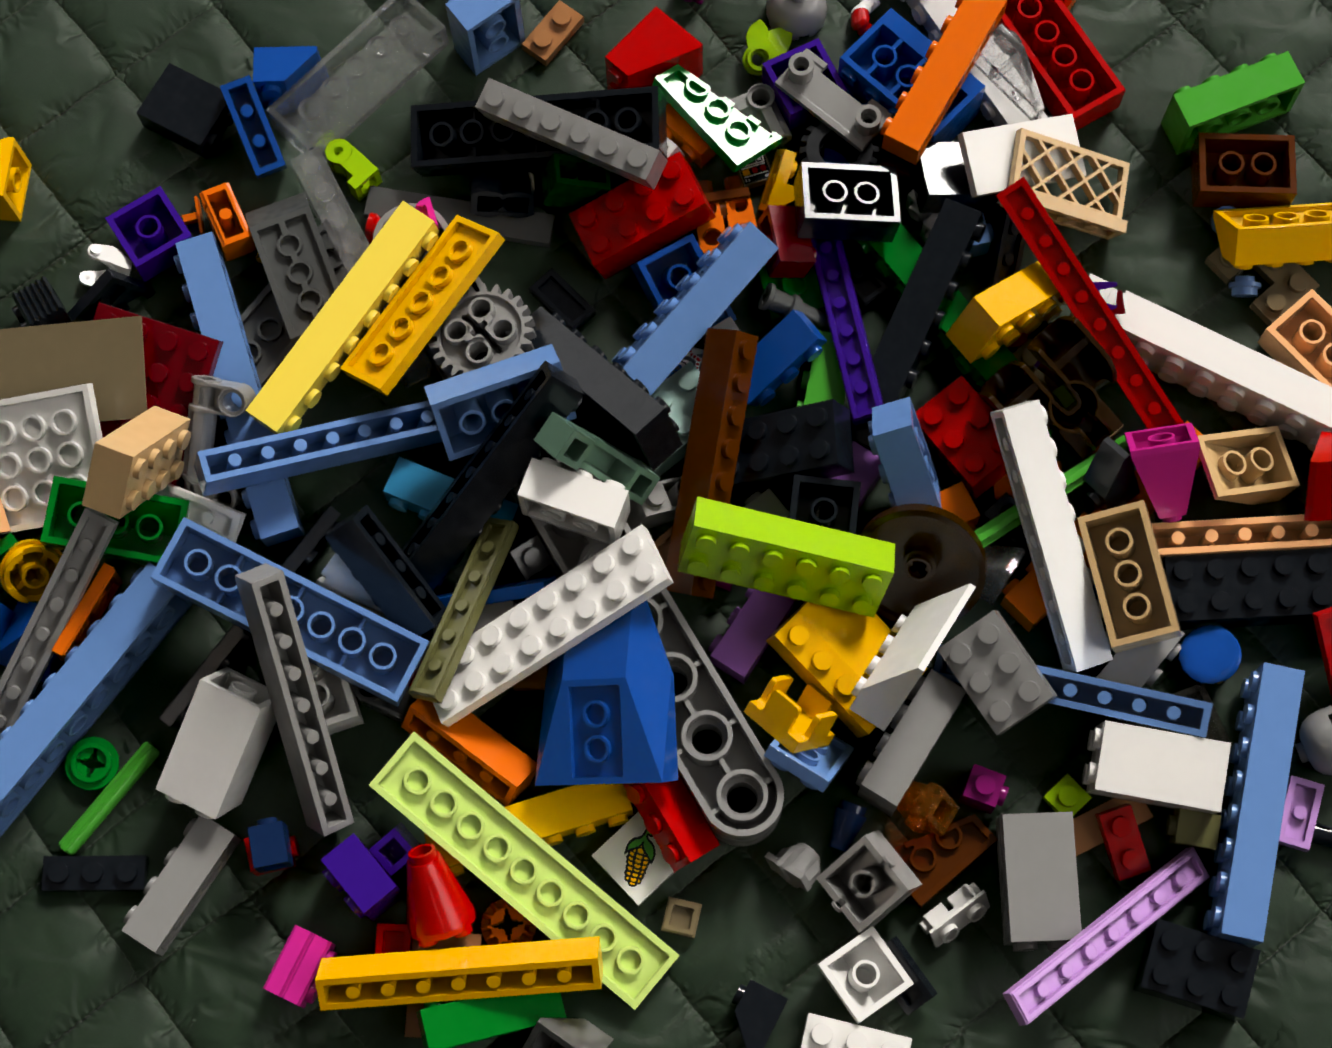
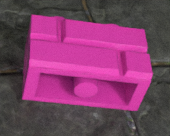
(297, 967)

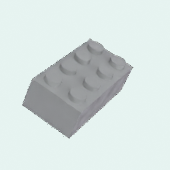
(913, 738)

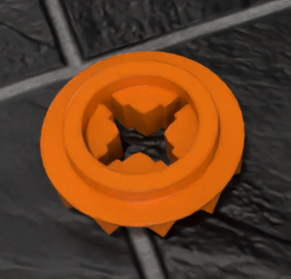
(495, 915)

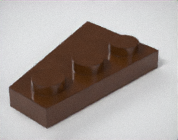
(941, 859)

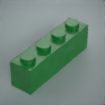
(484, 1018)

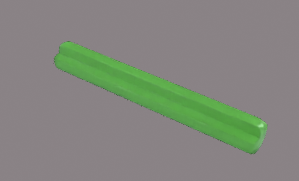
(108, 798)

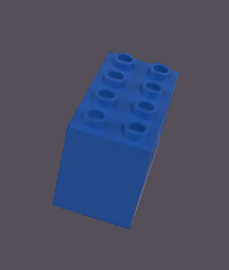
(883, 66)

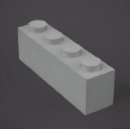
(180, 884)

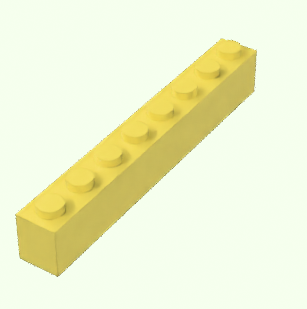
(343, 320)

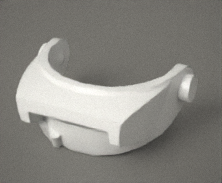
(110, 257)

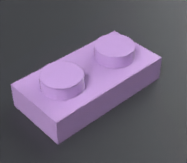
(1300, 813)

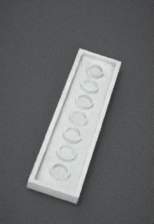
(554, 621)

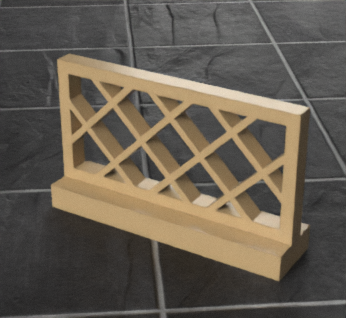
(1068, 211)

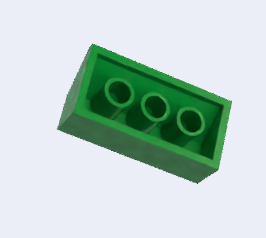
(139, 535)

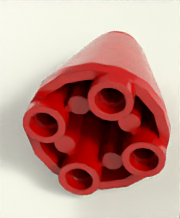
(435, 899)

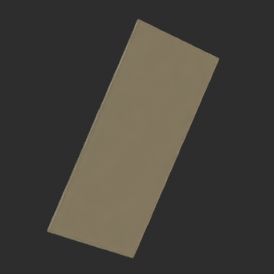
(77, 354)

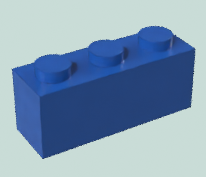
(253, 127)
(782, 354)

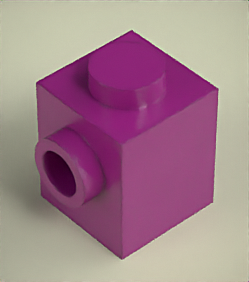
(984, 789)

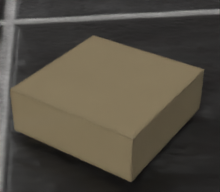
(681, 917)

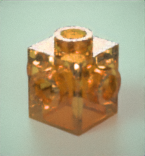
(927, 808)

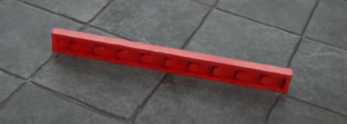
(1087, 304)

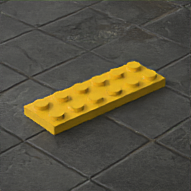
(422, 304)

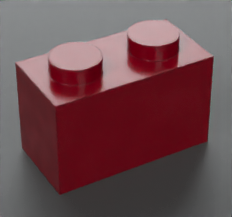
(794, 254)

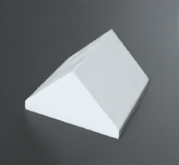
(865, 974)

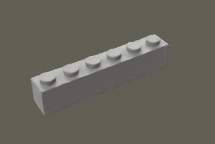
(571, 133)

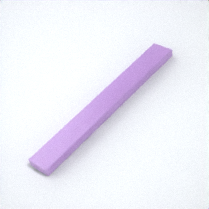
(1105, 936)

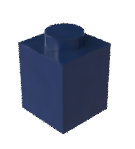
(270, 845)

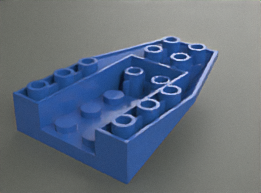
(610, 709)

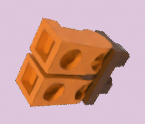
(730, 208)

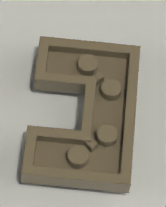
(1286, 285)

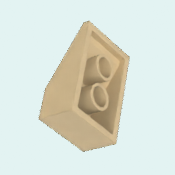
(1248, 465)

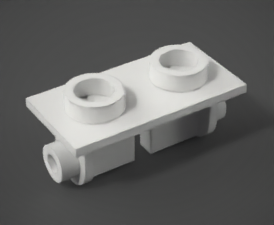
(968, 906)

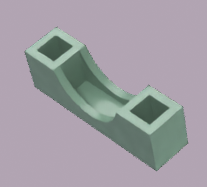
(587, 451)

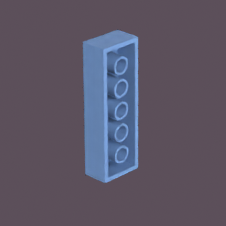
(696, 304)

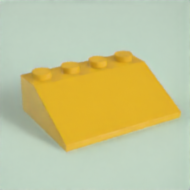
(832, 653)

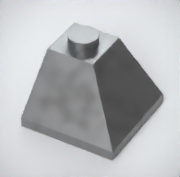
(567, 1034)

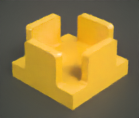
(794, 724)

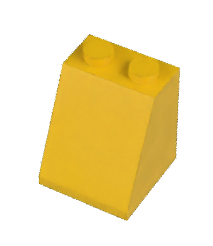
(14, 179)

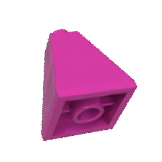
(1166, 465)

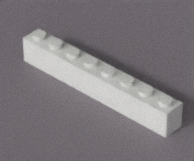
(1052, 535)

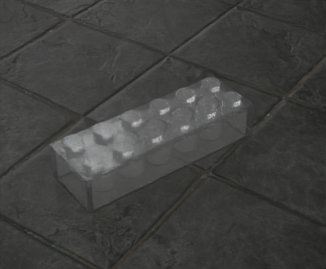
(358, 75)

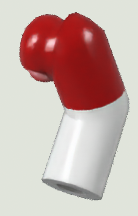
(860, 15)

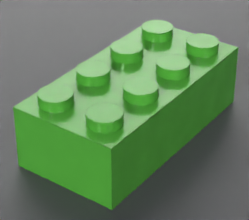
(1233, 100)

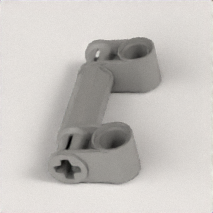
(211, 399)

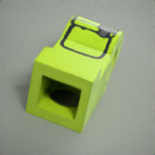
(348, 161)

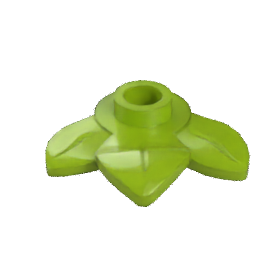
(765, 44)

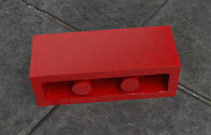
(673, 821)

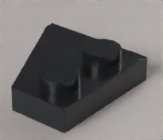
(111, 289)

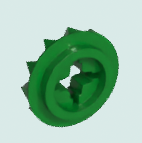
(85, 751)

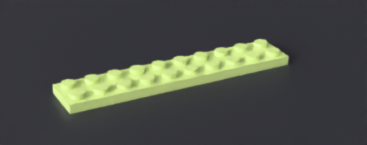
(521, 866)

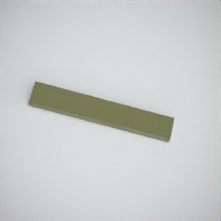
(463, 610)

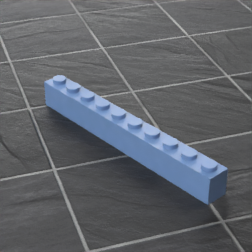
(219, 318)

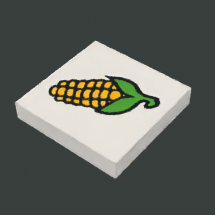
(634, 860)

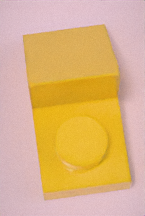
(776, 188)

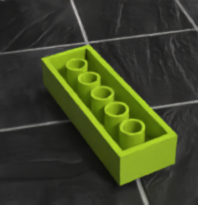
(786, 557)

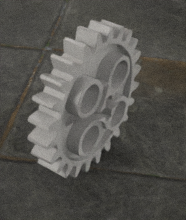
(505, 314)

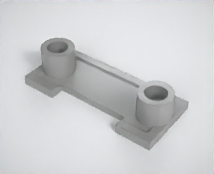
(830, 102)

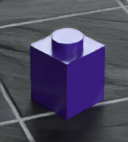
(393, 848)

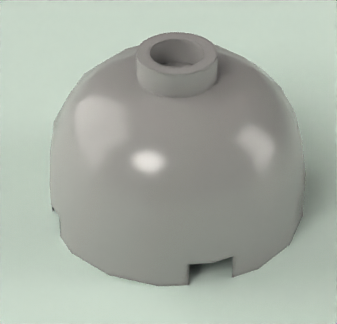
(797, 16)
(1317, 741)

